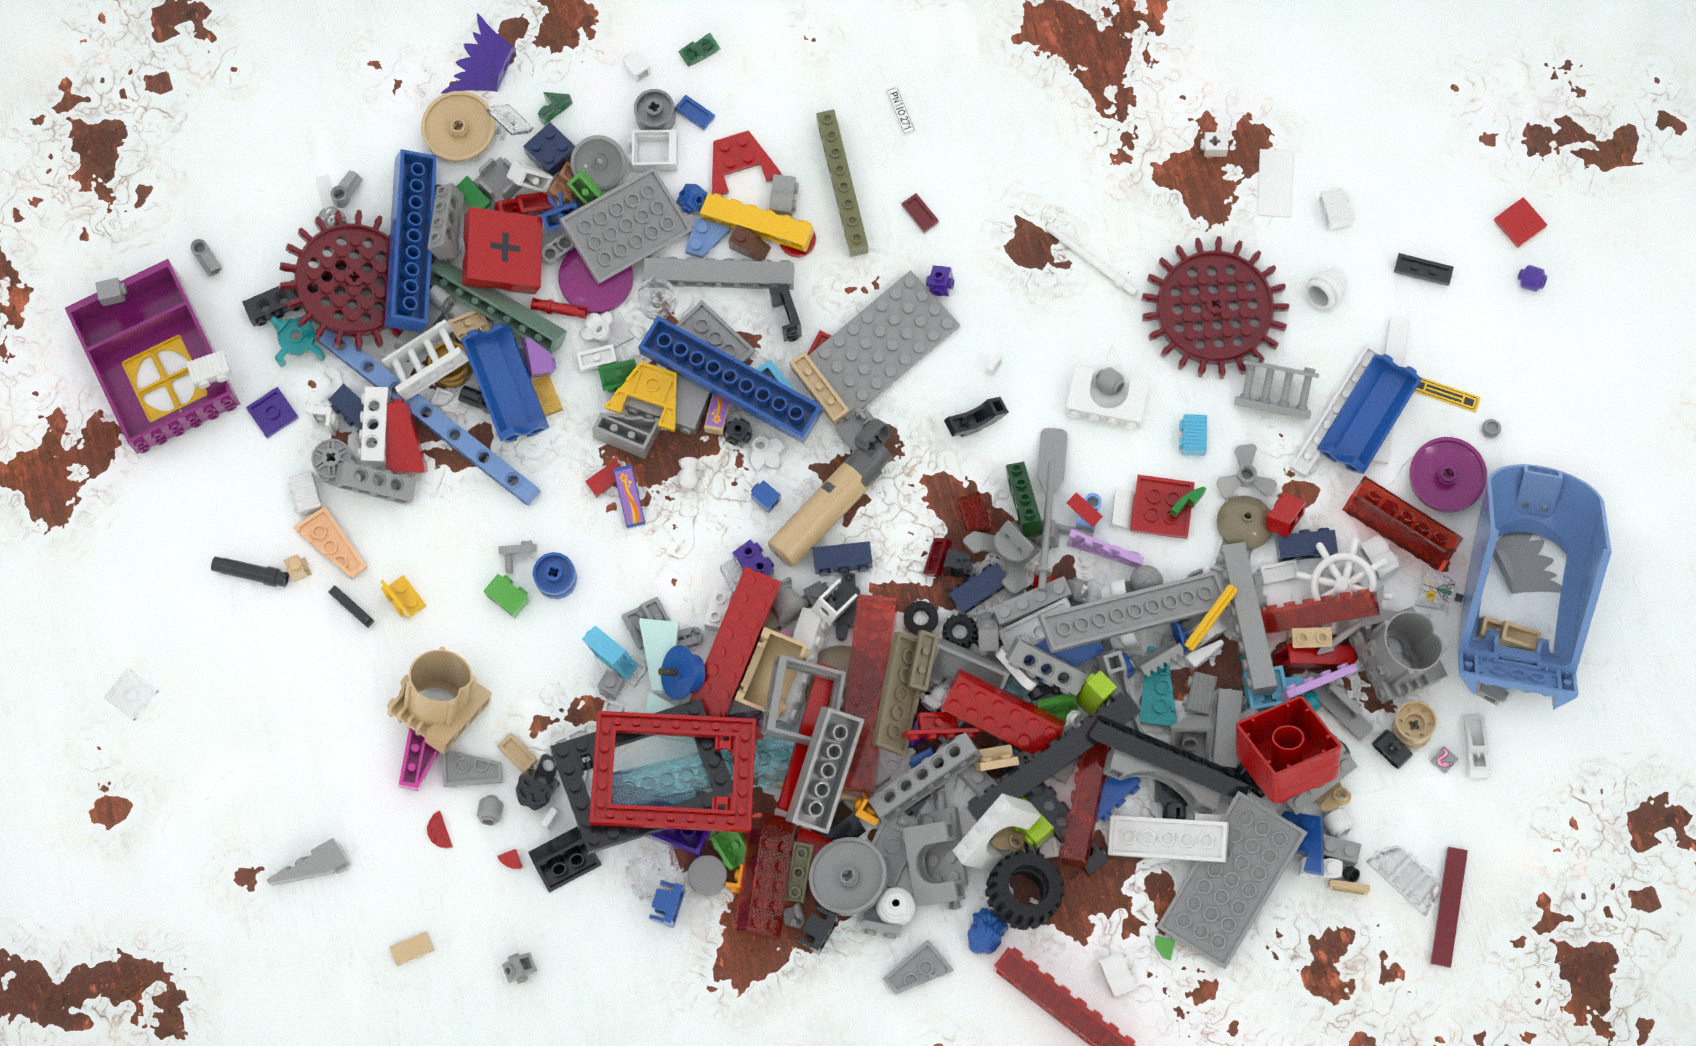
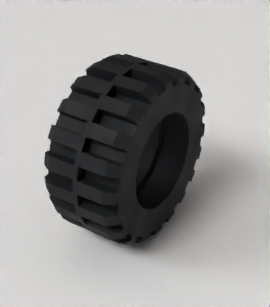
(1041, 873)

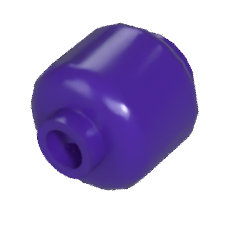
(1532, 278)

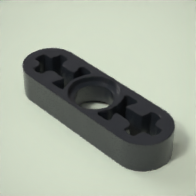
(351, 606)

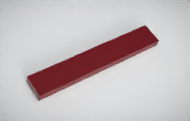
(1448, 907)

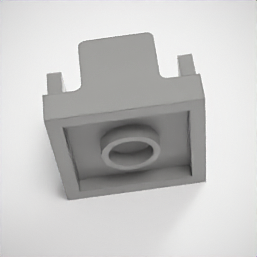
(494, 180)

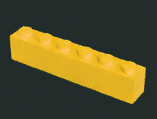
(763, 223)

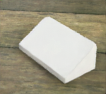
(1122, 508)

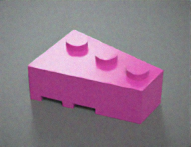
(416, 761)

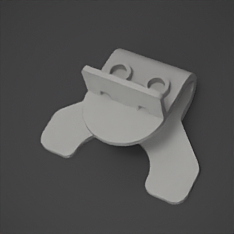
(1011, 548)

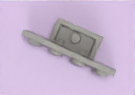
(1343, 708)

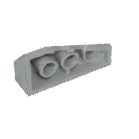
(325, 860)

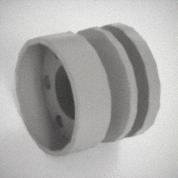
(324, 452)

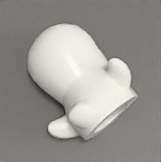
(687, 475)
(933, 699)

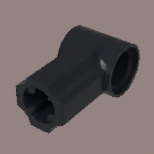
(473, 398)

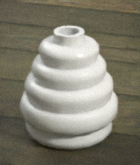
(1326, 288)
(895, 915)

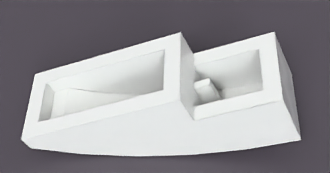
(1476, 747)

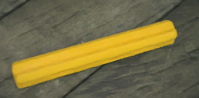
(1211, 617)

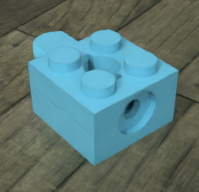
(1269, 700)

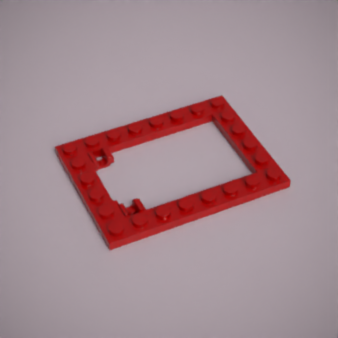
(740, 744)

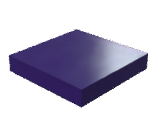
(272, 412)

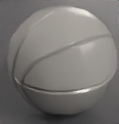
(1145, 577)

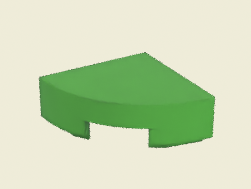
(1164, 947)

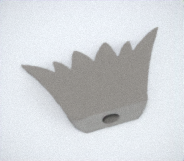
(1522, 565)

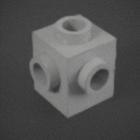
(519, 967)

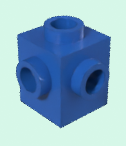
(691, 198)

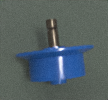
(681, 672)

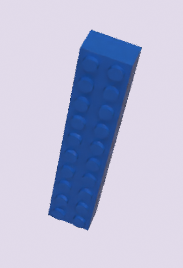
(409, 236)
(730, 379)

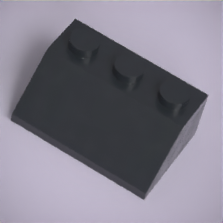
(563, 859)

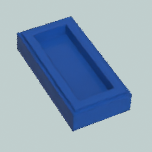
(694, 112)

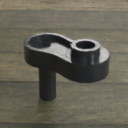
(1043, 690)

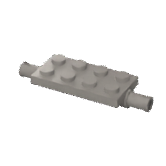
(940, 859)

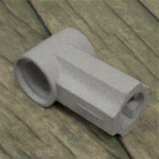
(346, 187)
(206, 258)

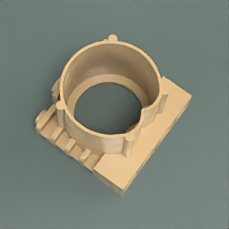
(439, 720)

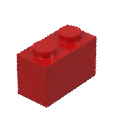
(1285, 514)

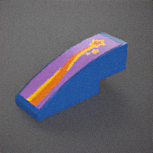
(629, 496)

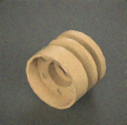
(1415, 714)

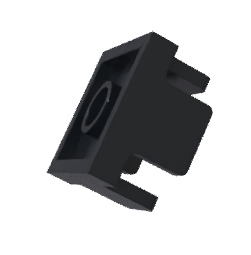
(818, 930)

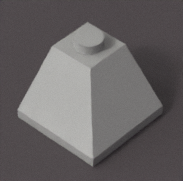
(1192, 735)

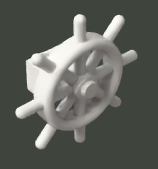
(1344, 578)

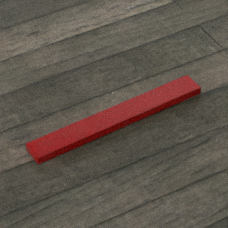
(817, 697)

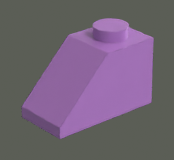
(538, 359)

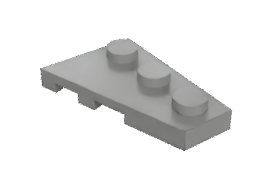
(469, 770)
(917, 969)

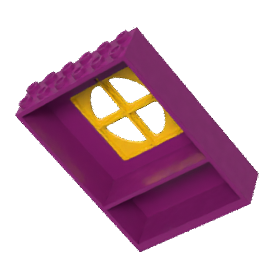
(126, 333)

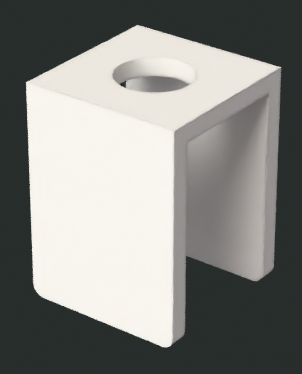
(833, 615)

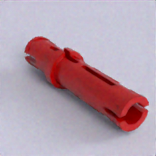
(558, 308)

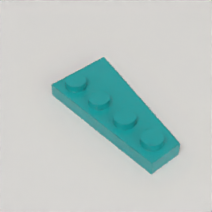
(1157, 697)

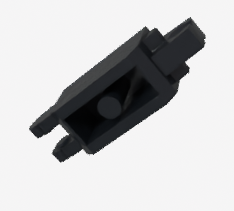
(841, 596)

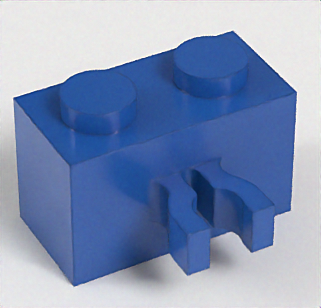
(551, 216)

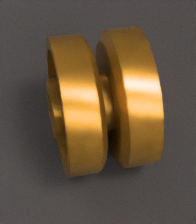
(458, 376)

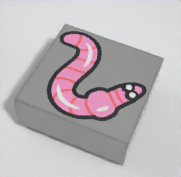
(1444, 759)

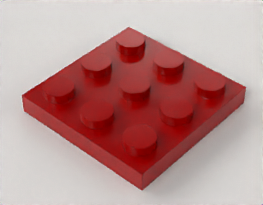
(1153, 505)

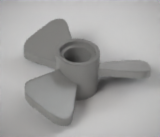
(1229, 484)

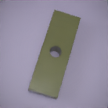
(800, 859)

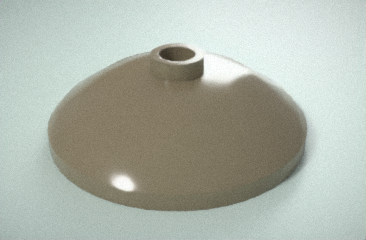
(1237, 529)

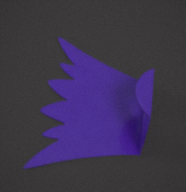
(487, 61)

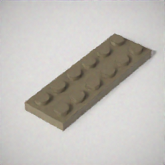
(897, 700)

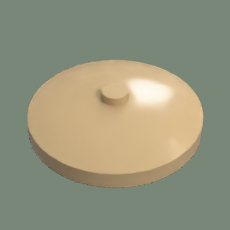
(458, 126)

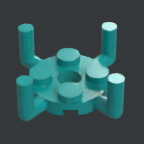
(291, 346)

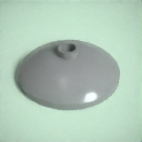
(599, 146)

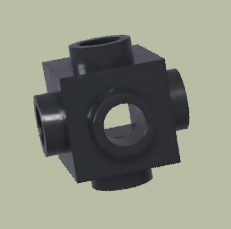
(738, 438)

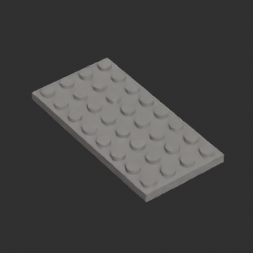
(883, 342)
(1224, 899)

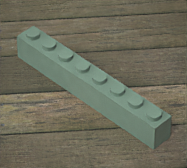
(498, 307)

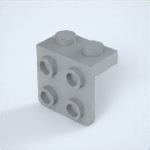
(872, 924)

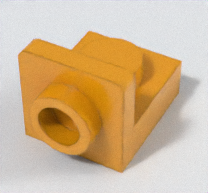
(863, 812)
(733, 887)

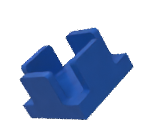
(667, 903)

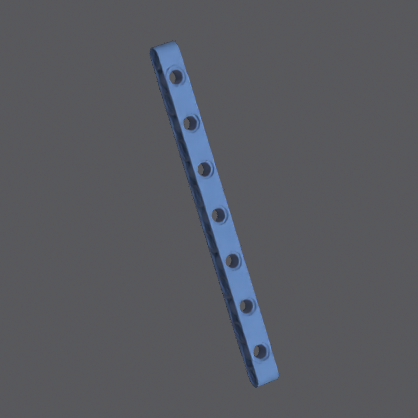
(436, 422)

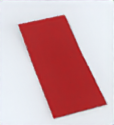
(1084, 509)

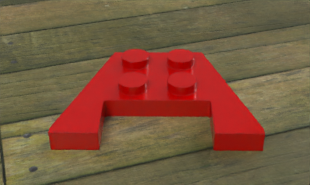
(737, 154)

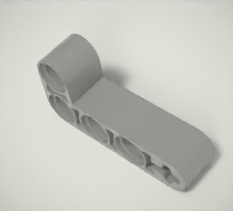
(439, 304)

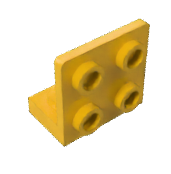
(405, 598)

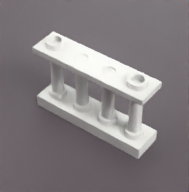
(438, 369)

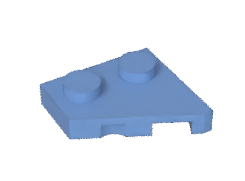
(705, 237)

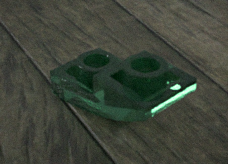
(699, 50)

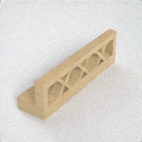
(819, 388)

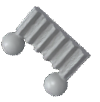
(1167, 651)

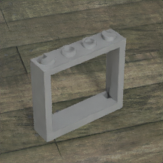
(775, 687)

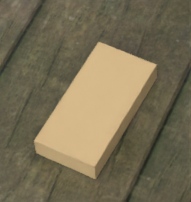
(517, 753)
(1349, 887)
(411, 948)

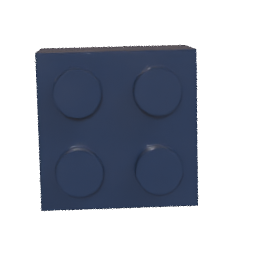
(549, 149)

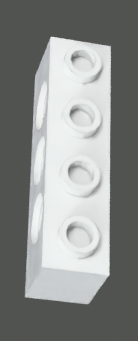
(377, 455)

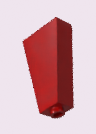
(403, 443)
(1308, 659)

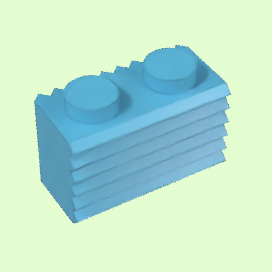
(1193, 434)

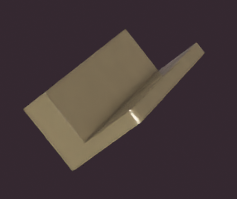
(922, 661)

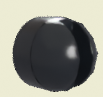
(1355, 874)

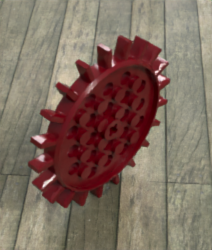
(1244, 274)
(306, 276)

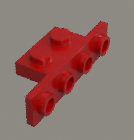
(938, 725)

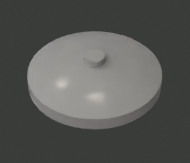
(848, 876)

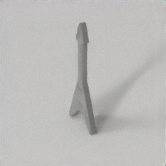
(1362, 622)

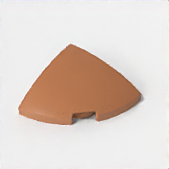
(560, 184)

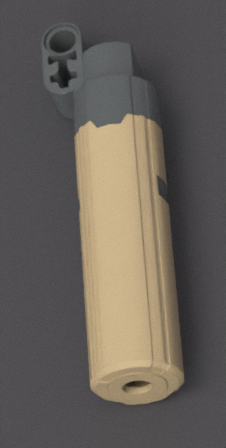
(834, 495)

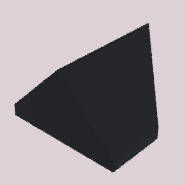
(844, 824)

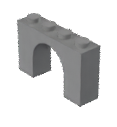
(918, 841)

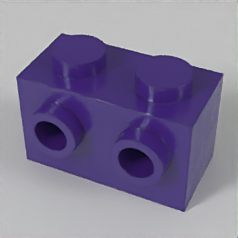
(750, 556)

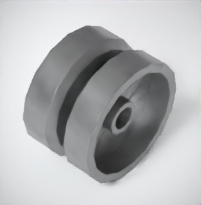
(654, 110)

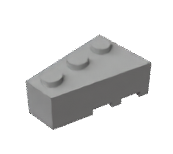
(627, 433)

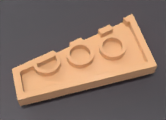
(327, 537)

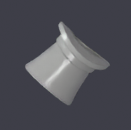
(788, 603)

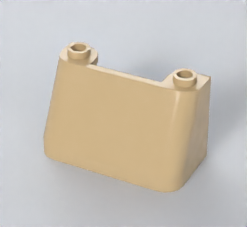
(758, 675)

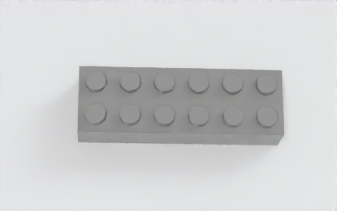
(824, 769)

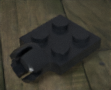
(1172, 802)

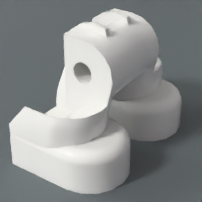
(1128, 641)

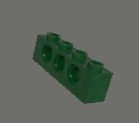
(1024, 499)

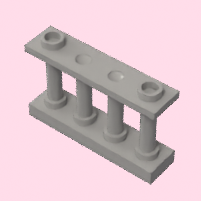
(1282, 406)

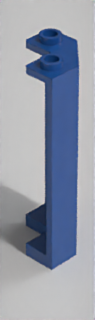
(505, 383)
(1369, 413)

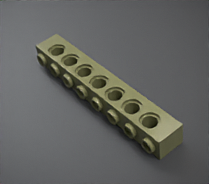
(842, 183)

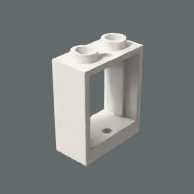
(654, 135)

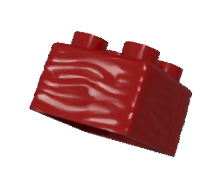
(1287, 750)

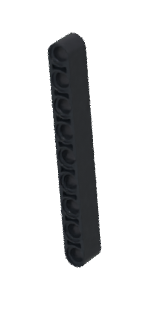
(1169, 757)

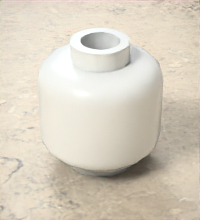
(1337, 822)

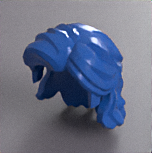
(985, 932)

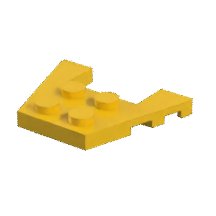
(651, 386)

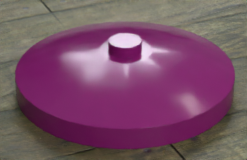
(582, 290)
(1447, 474)

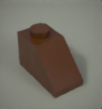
(748, 244)

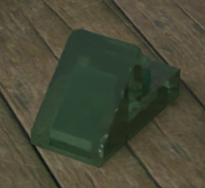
(557, 104)

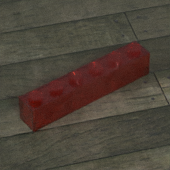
(1320, 612)

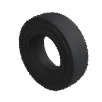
(916, 607)

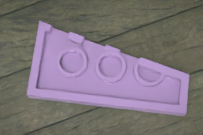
(1095, 546)
(1325, 677)

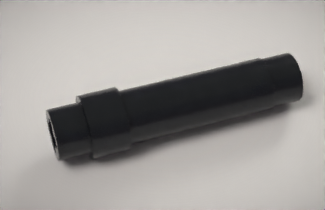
(267, 575)

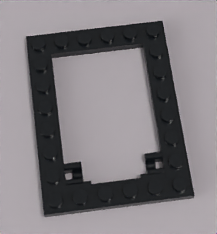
(570, 766)

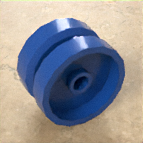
(547, 567)

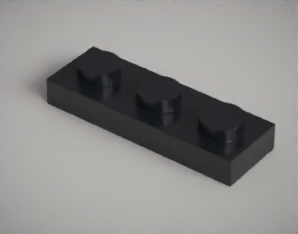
(1423, 269)

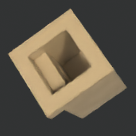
(297, 567)

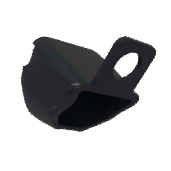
(537, 785)

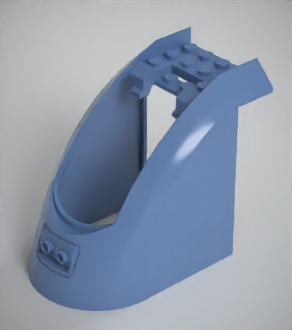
(1580, 528)

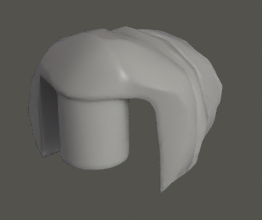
(794, 916)

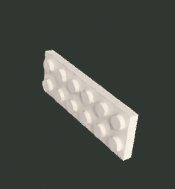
(1168, 839)

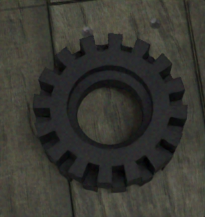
(962, 620)

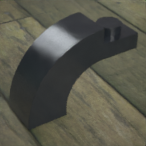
(977, 418)

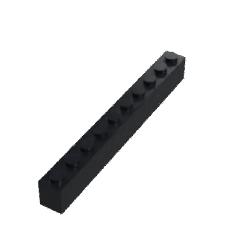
(1053, 759)

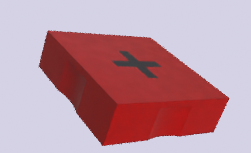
(502, 250)

